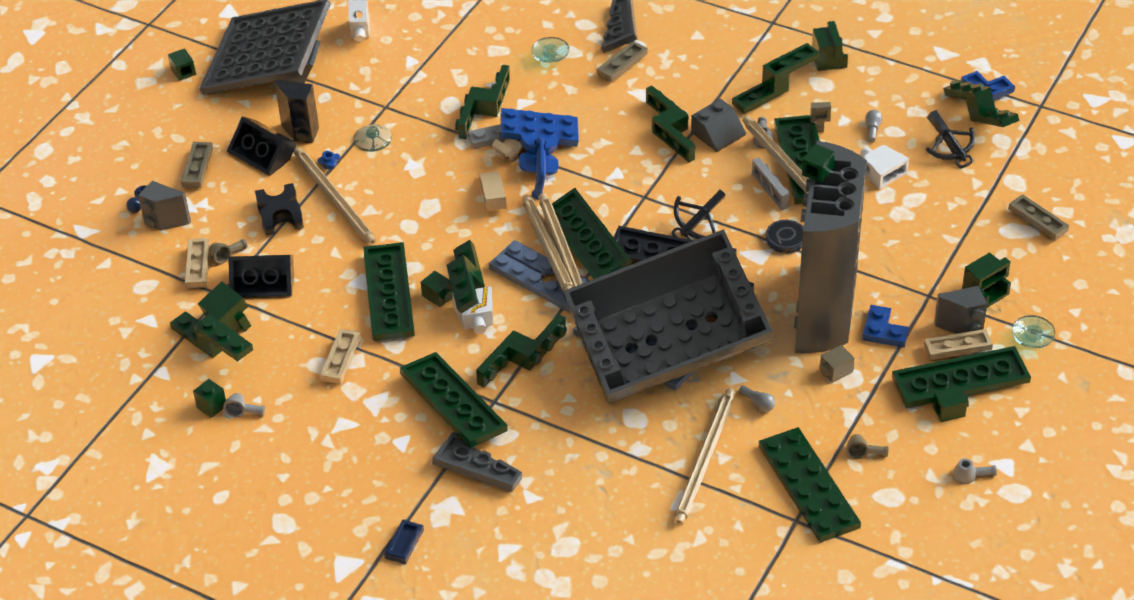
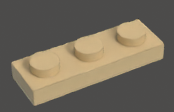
(197, 263)
(958, 344)
(340, 356)

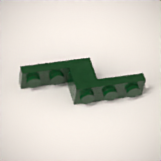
(775, 78)
(483, 101)
(980, 103)
(670, 123)
(465, 276)
(211, 336)
(521, 350)

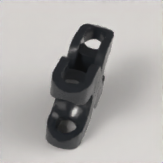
(279, 209)

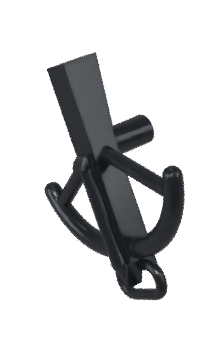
(948, 137)
(703, 213)

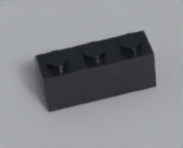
(297, 110)
(261, 146)
(261, 275)

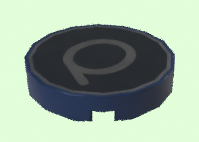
(785, 236)

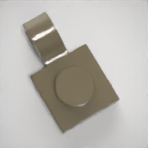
(820, 113)

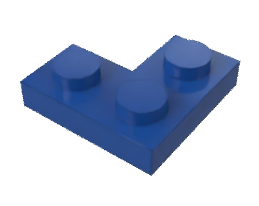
(999, 86)
(881, 331)

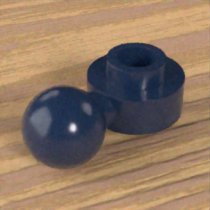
(133, 203)

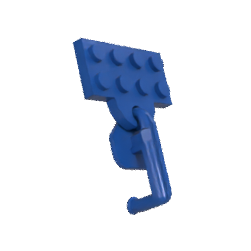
(539, 135)

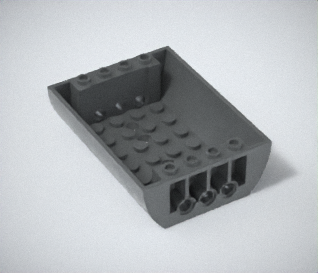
(830, 253)
(658, 303)

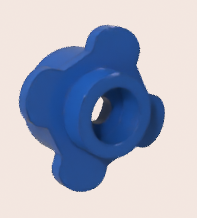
(328, 159)

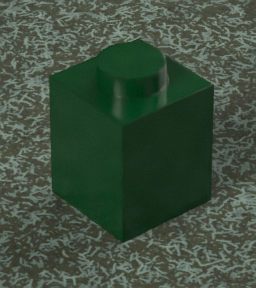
(181, 64)
(818, 163)
(436, 288)
(209, 398)
(950, 404)

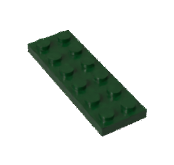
(796, 139)
(588, 236)
(388, 291)
(971, 373)
(453, 399)
(809, 484)

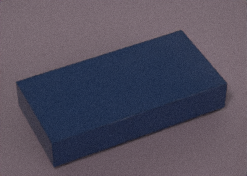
(404, 541)

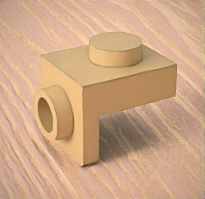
(508, 149)

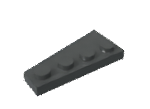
(620, 25)
(470, 462)

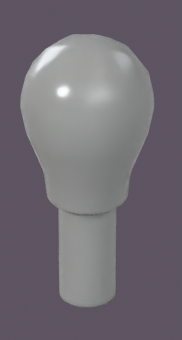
(873, 120)
(764, 401)

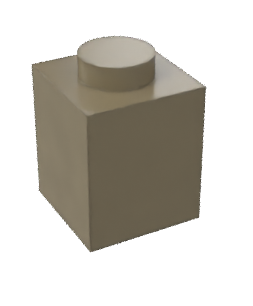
(836, 363)

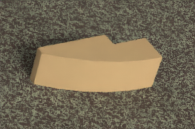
(493, 191)

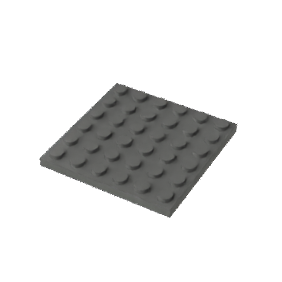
(265, 46)

